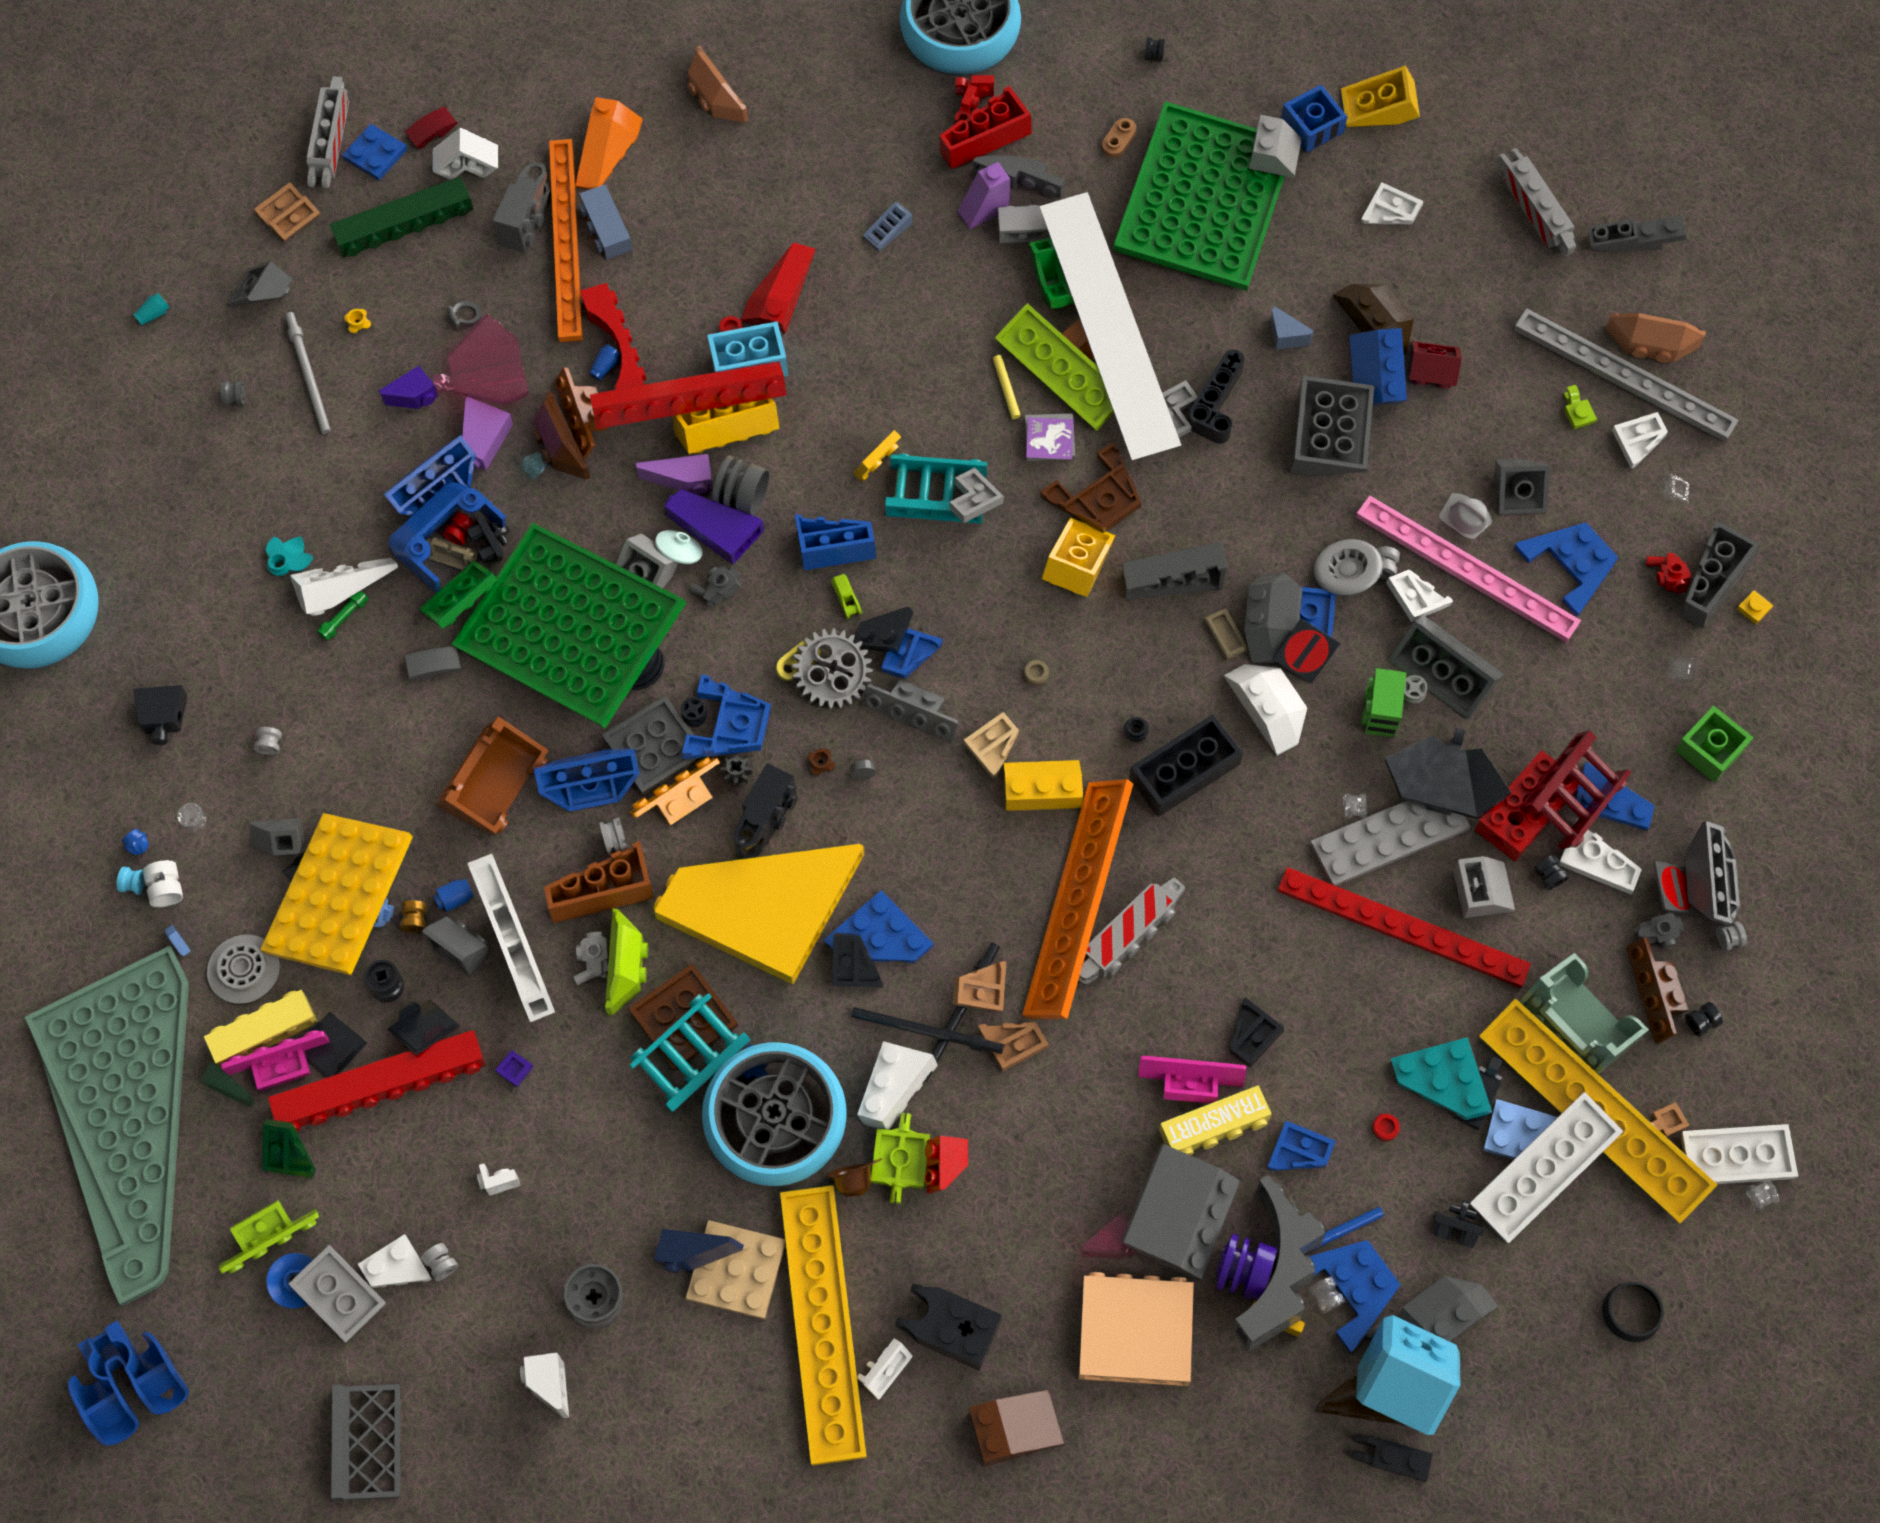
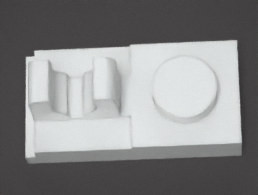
(886, 1369)

